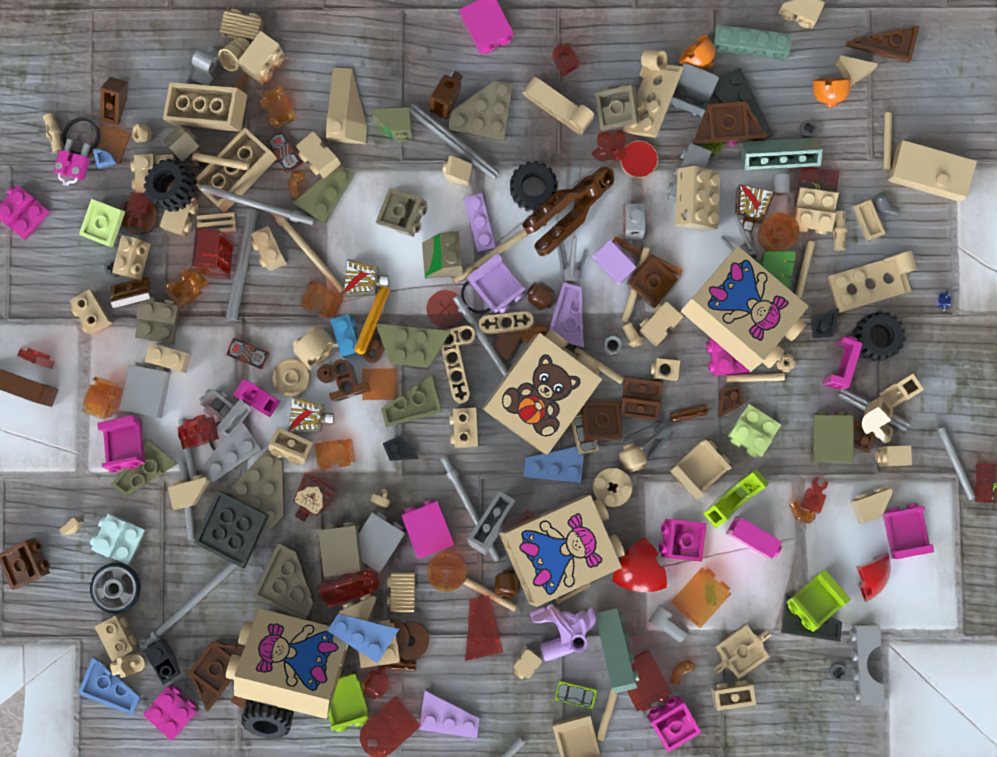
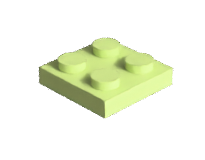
(102, 223)

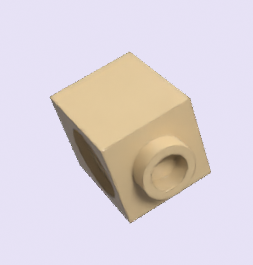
(673, 366)

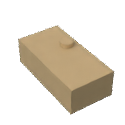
(205, 106)
(242, 148)
(932, 171)

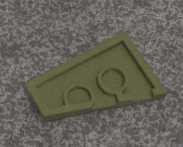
(156, 464)

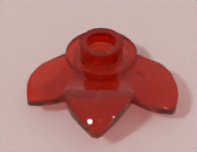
(608, 145)

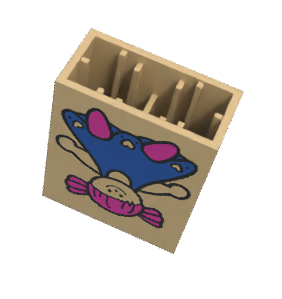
(747, 311)
(562, 549)
(288, 663)

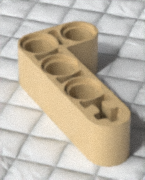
(558, 106)
(458, 365)

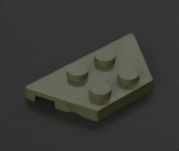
(411, 344)

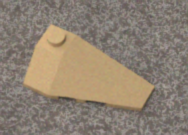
(345, 112)

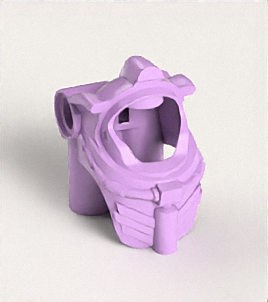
(569, 626)

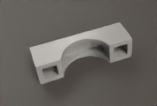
(865, 639)

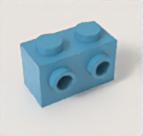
(345, 334)

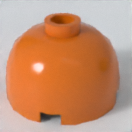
(700, 54)
(831, 90)

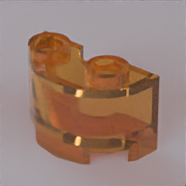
(278, 106)
(187, 287)
(322, 299)
(334, 452)

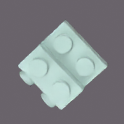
(117, 538)

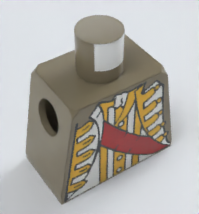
(362, 279)
(308, 416)

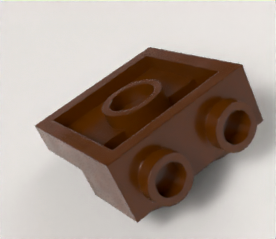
(24, 563)

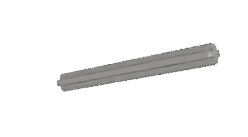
(454, 141)
(242, 263)

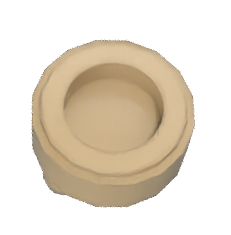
(142, 133)
(380, 499)

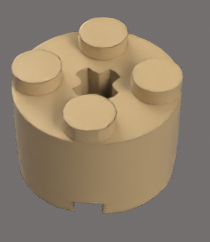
(314, 347)
(622, 491)

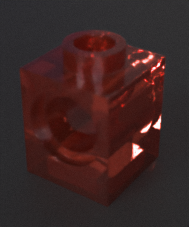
(568, 66)

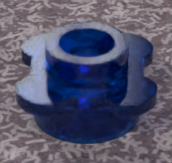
(944, 300)

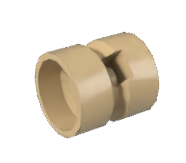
(232, 53)

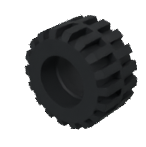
(527, 171)
(159, 179)
(893, 331)
(266, 719)

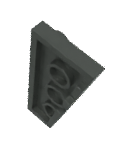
(735, 88)

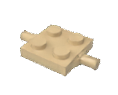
(742, 651)

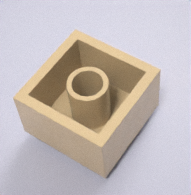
(261, 58)

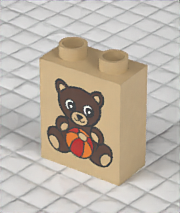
(543, 391)

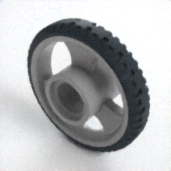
(128, 600)

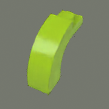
(735, 497)

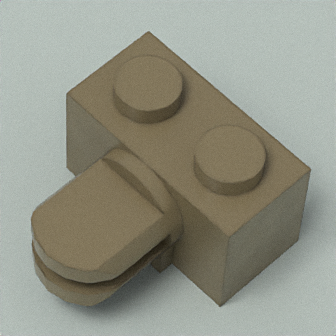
(183, 144)

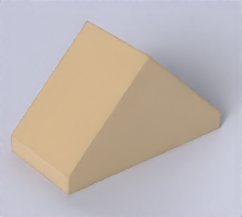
(854, 68)

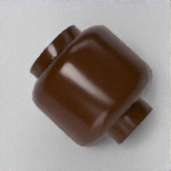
(541, 295)
(507, 584)

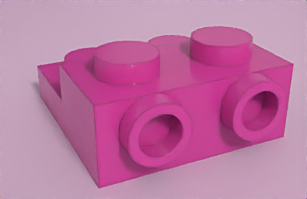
(22, 211)
(721, 361)
(682, 540)
(171, 711)
(673, 723)

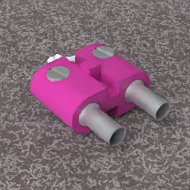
(72, 164)

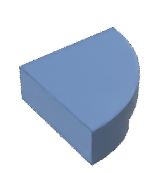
(103, 158)

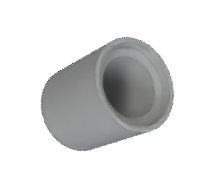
(781, 184)
(612, 338)

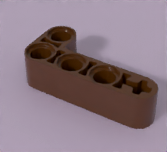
(27, 388)

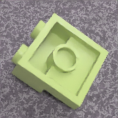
(753, 431)

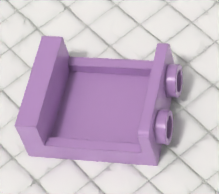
(496, 285)

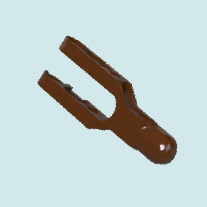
(583, 195)

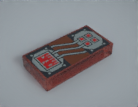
(284, 152)
(247, 353)

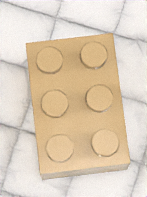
(699, 195)

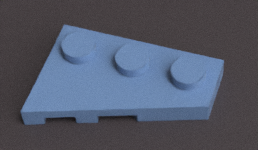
(557, 465)
(365, 636)
(108, 688)

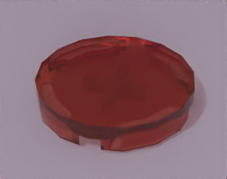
(443, 310)

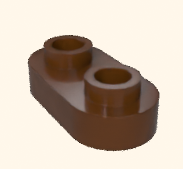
(376, 345)

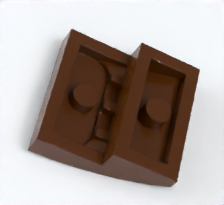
(641, 398)

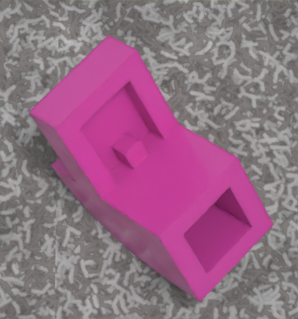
(256, 397)

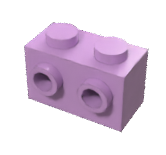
(614, 262)

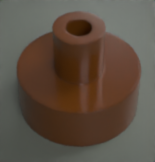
(329, 377)

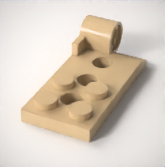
(654, 69)
(896, 266)

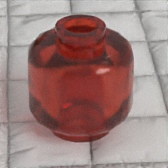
(375, 684)

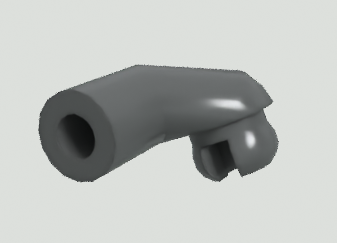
(884, 205)

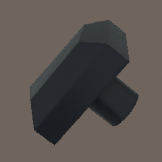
(824, 325)
(398, 449)

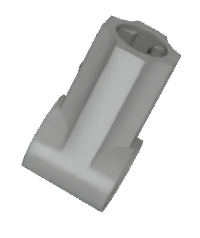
(666, 622)

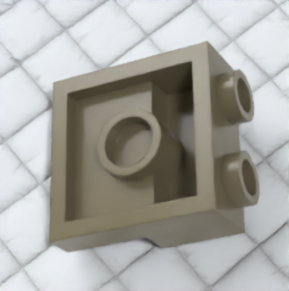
(617, 107)
(402, 212)
(157, 320)

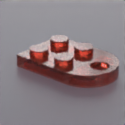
(348, 587)
(389, 728)

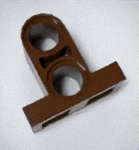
(343, 378)

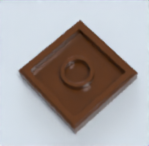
(652, 281)
(601, 421)

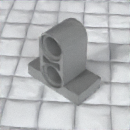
(206, 66)

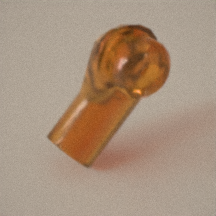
(293, 183)
(528, 334)
(801, 515)
(681, 669)

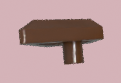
(730, 399)
(861, 440)

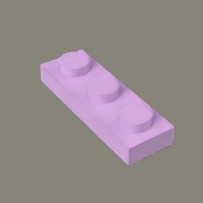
(479, 222)

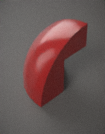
(641, 569)
(874, 576)

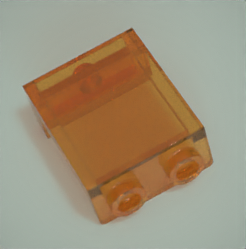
(701, 597)

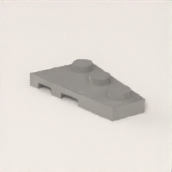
(231, 453)

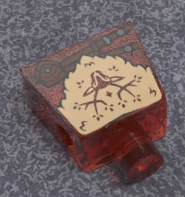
(312, 496)

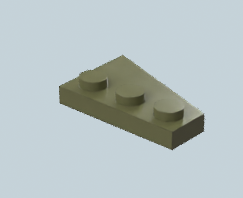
(325, 194)
(412, 405)

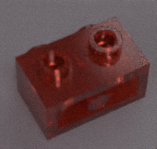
(197, 432)

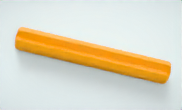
(372, 320)

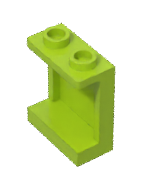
(818, 600)
(348, 704)

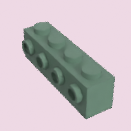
(752, 42)
(781, 153)
(616, 651)

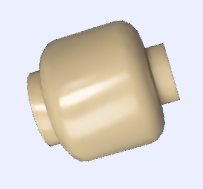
(632, 458)

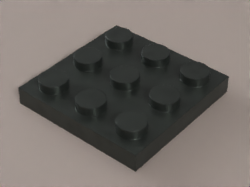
(231, 529)

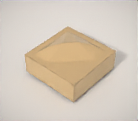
(71, 526)

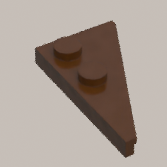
(894, 44)

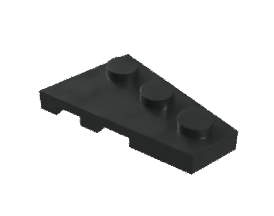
(792, 625)

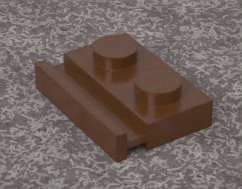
(130, 292)

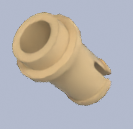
(632, 335)

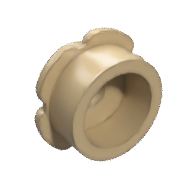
(786, 368)

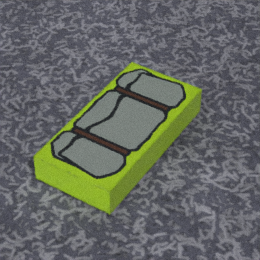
(575, 694)

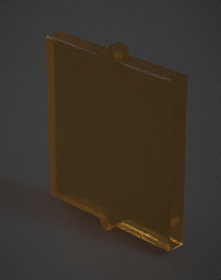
(112, 141)
(382, 384)

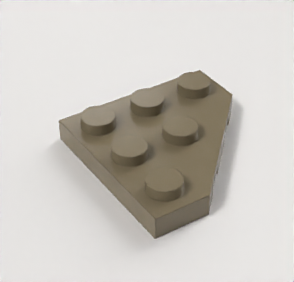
(484, 112)
(263, 487)
(285, 584)

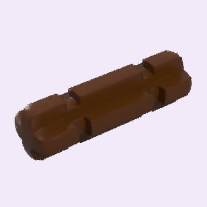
(688, 413)
(410, 666)

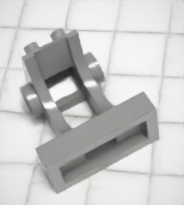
(215, 401)

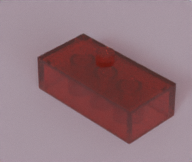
(212, 253)

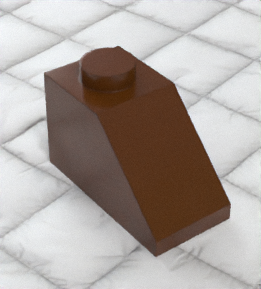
(113, 100)

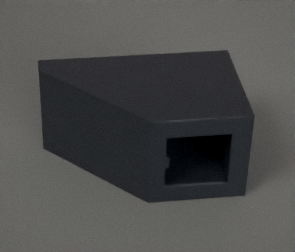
(163, 661)

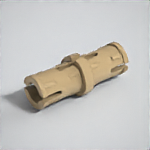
(53, 132)
(839, 231)

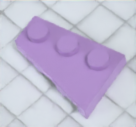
(568, 315)
(447, 718)

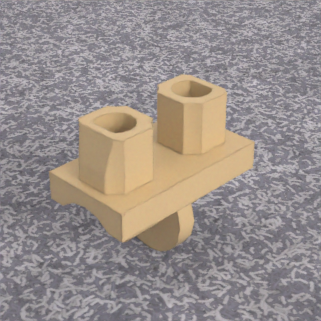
(128, 664)

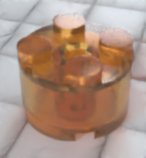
(778, 222)
(100, 398)
(437, 577)

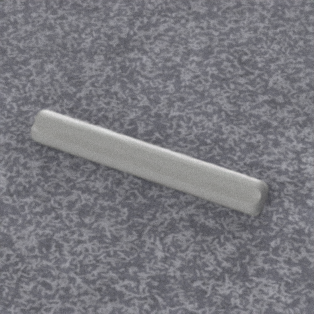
(862, 403)

